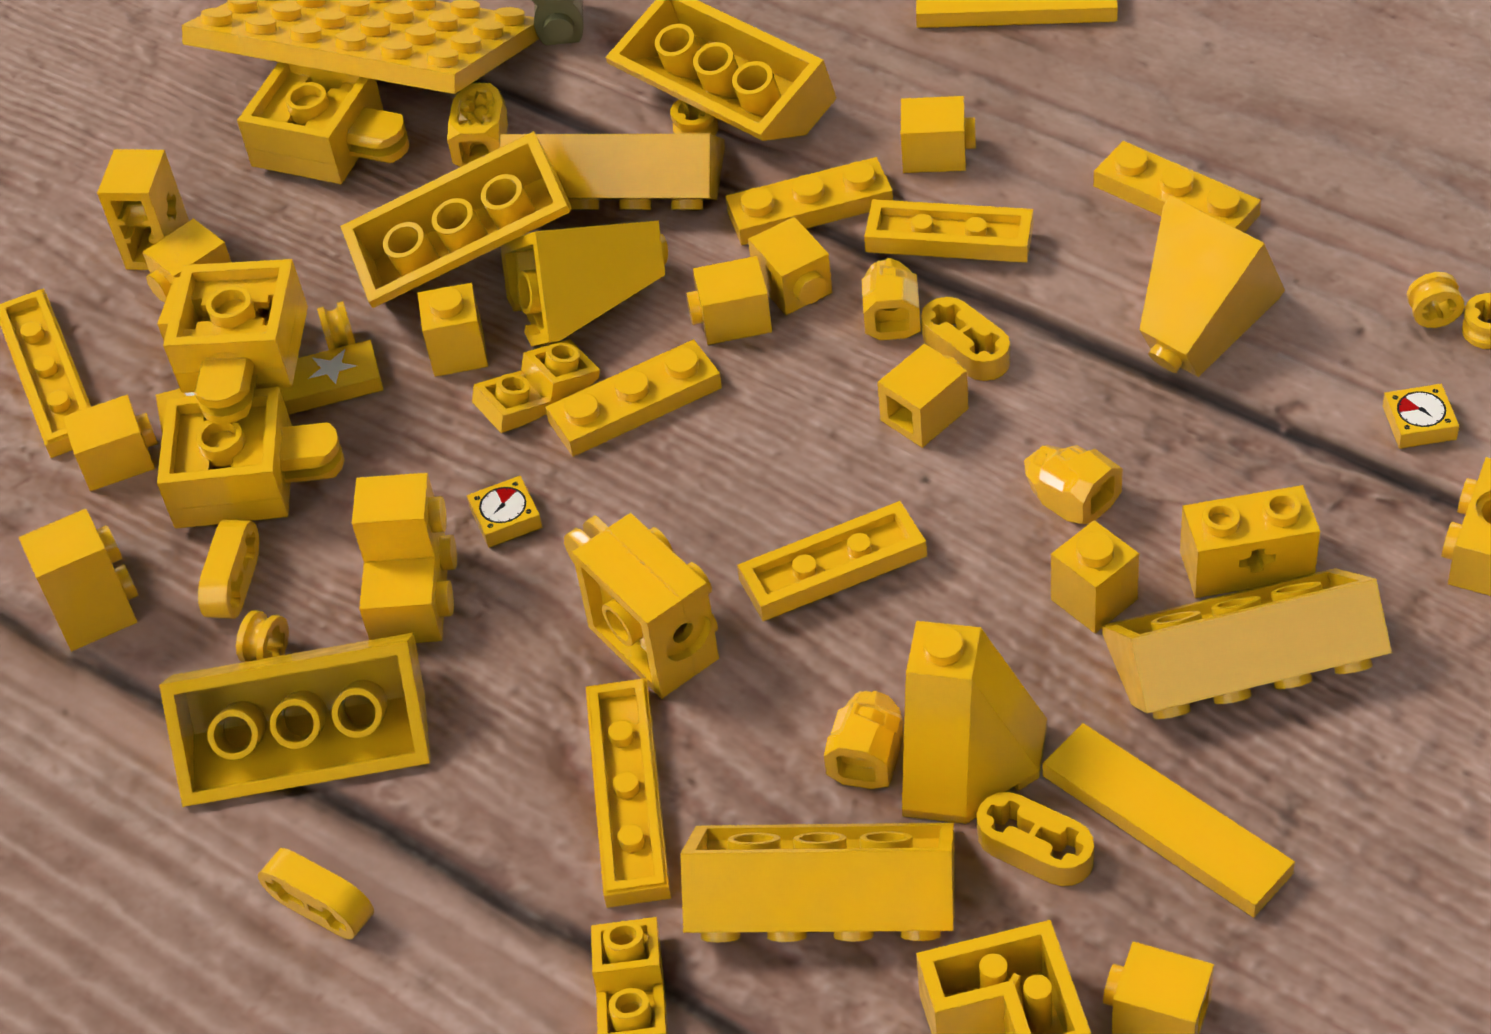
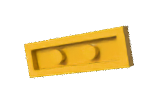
(1151, 179)
(810, 198)
(949, 230)
(633, 397)
(831, 560)

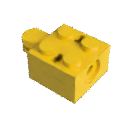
(319, 124)
(235, 333)
(239, 466)
(644, 600)

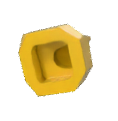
(476, 122)
(890, 301)
(1074, 481)
(865, 741)

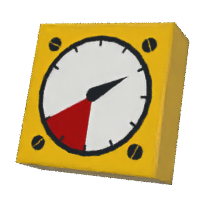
(1420, 416)
(504, 511)

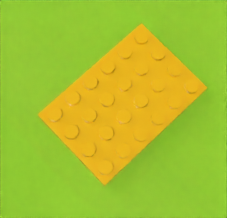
(384, 40)

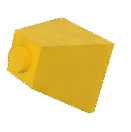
(579, 274)
(1203, 288)
(964, 725)

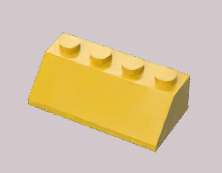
(726, 69)
(634, 168)
(455, 219)
(1248, 641)
(296, 719)
(819, 880)

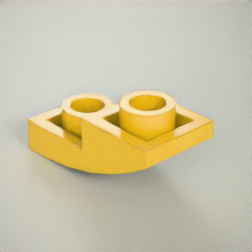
(544, 378)
(629, 977)

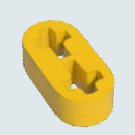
(971, 333)
(228, 569)
(1035, 838)
(316, 893)

